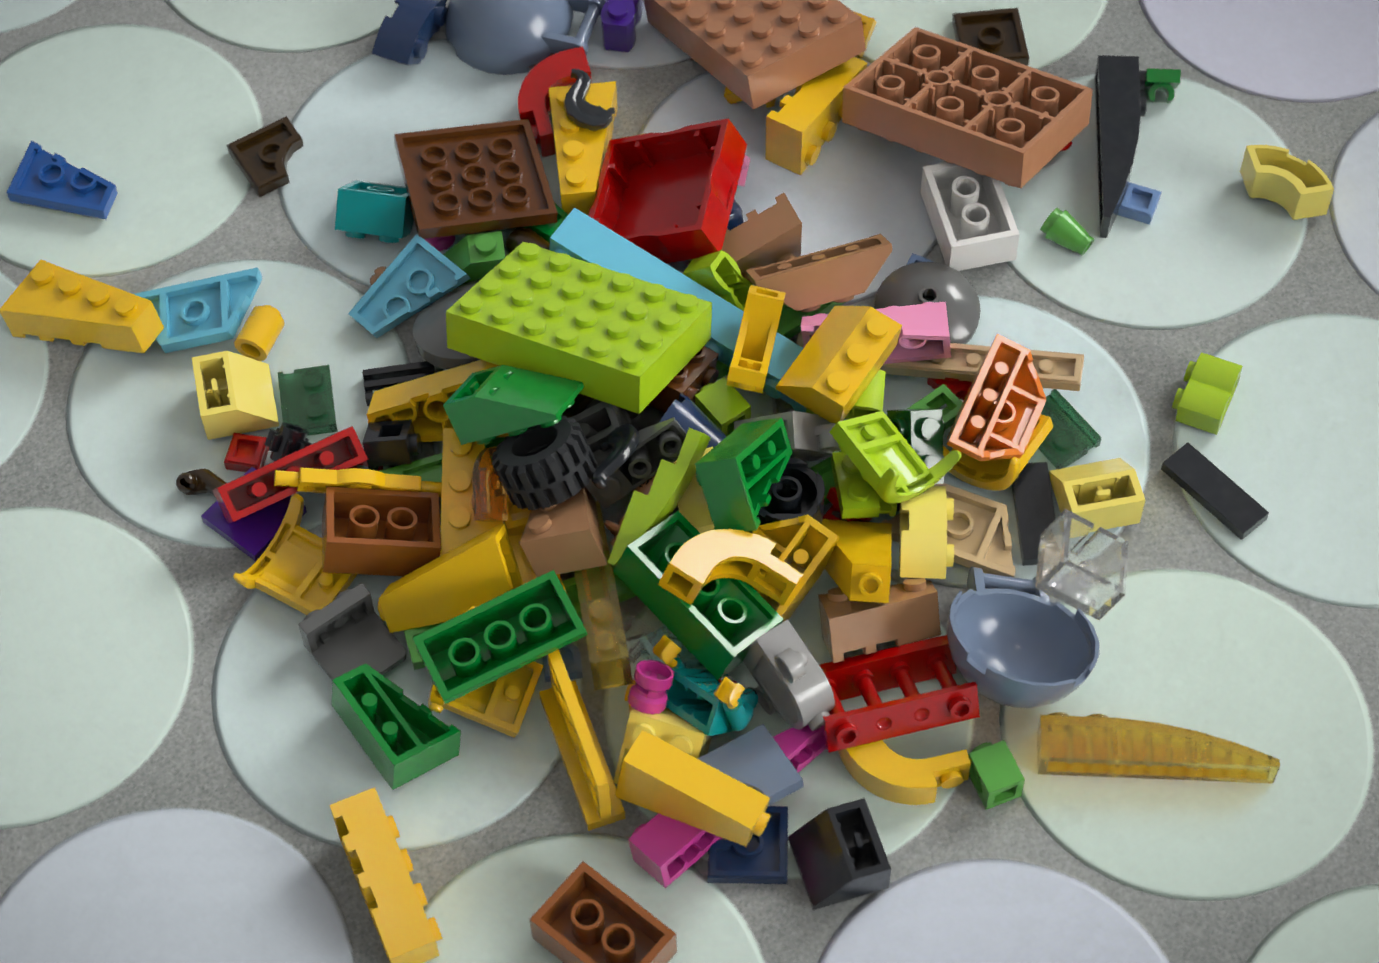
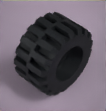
(544, 464)

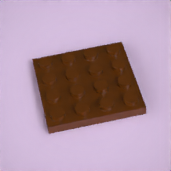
(474, 179)

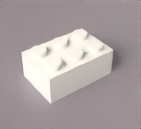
(968, 216)

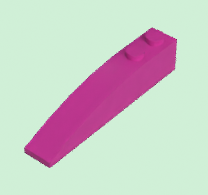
(670, 847)

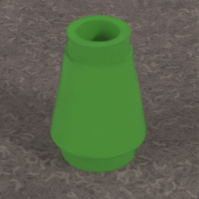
(1066, 231)

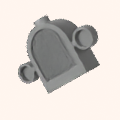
(806, 433)
(789, 678)

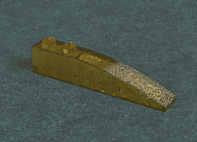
(603, 621)
(1144, 750)

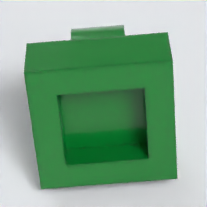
(1162, 79)

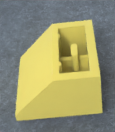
(234, 394)
(1100, 493)
(666, 727)

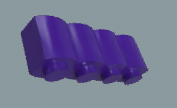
(619, 24)

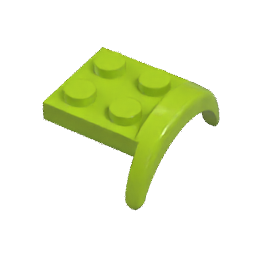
(887, 458)

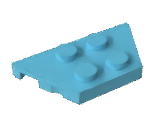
(203, 309)

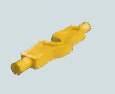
(317, 479)

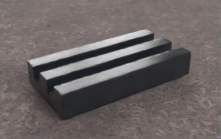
(392, 375)

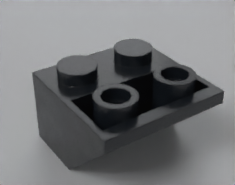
(840, 855)

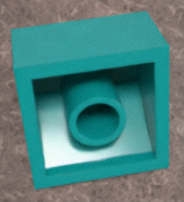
(374, 211)

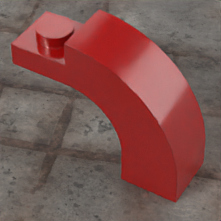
(534, 92)

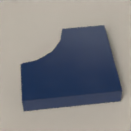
(759, 862)

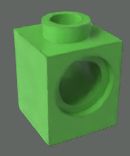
(995, 774)

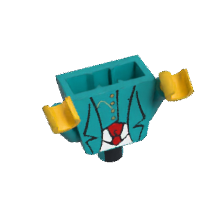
(702, 699)

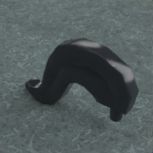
(579, 110)
(623, 444)

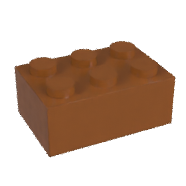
(379, 531)
(599, 924)

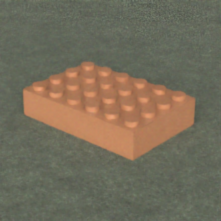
(760, 44)
(967, 106)

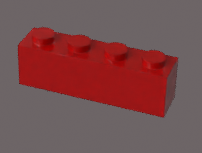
(257, 488)

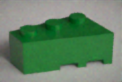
(741, 472)
(391, 727)

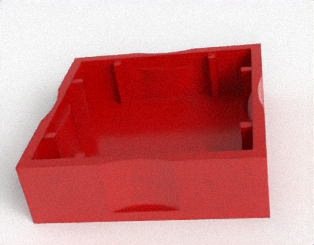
(672, 189)

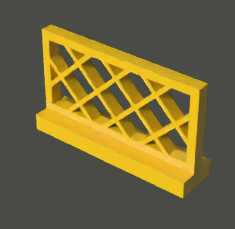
(580, 748)

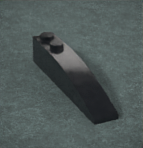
(1117, 129)

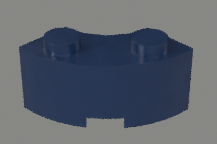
(408, 31)

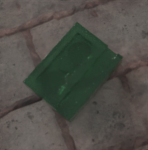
(308, 399)
(1070, 433)

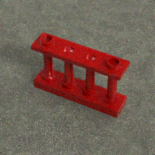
(889, 669)

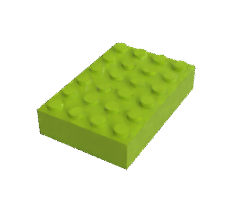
(580, 325)

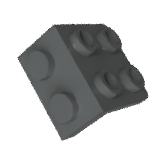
(350, 635)

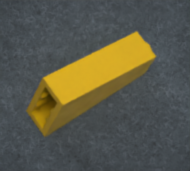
(861, 559)
(452, 583)
(690, 791)

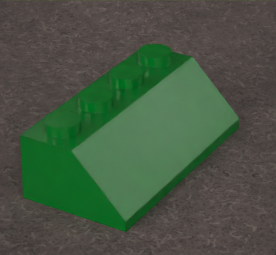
(722, 617)
(499, 636)

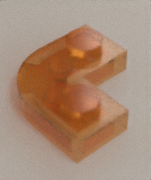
(489, 495)

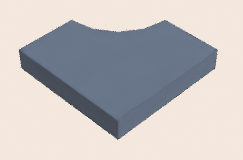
(757, 763)

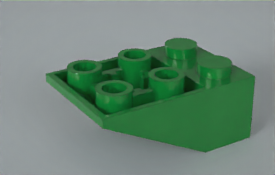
(508, 402)

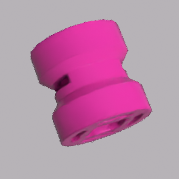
(651, 685)

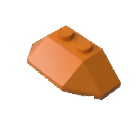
(999, 405)

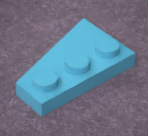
(406, 287)

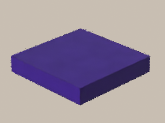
(252, 532)

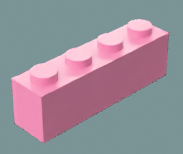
(922, 333)

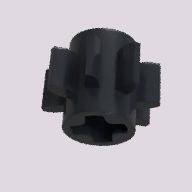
(286, 440)

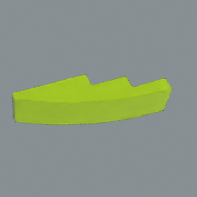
(666, 491)

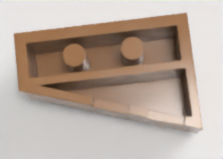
(765, 237)
(564, 536)
(858, 624)

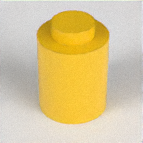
(259, 332)

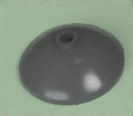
(914, 281)

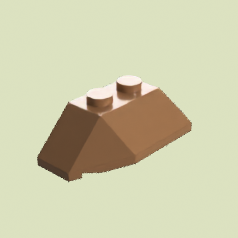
(826, 274)

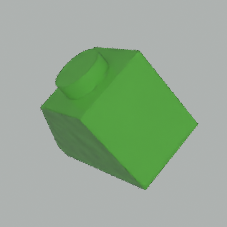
(477, 254)

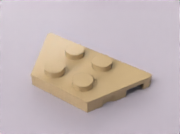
(976, 531)

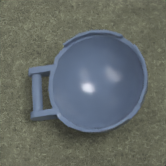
(514, 34)
(1019, 641)

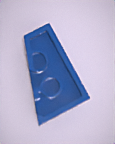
(57, 185)

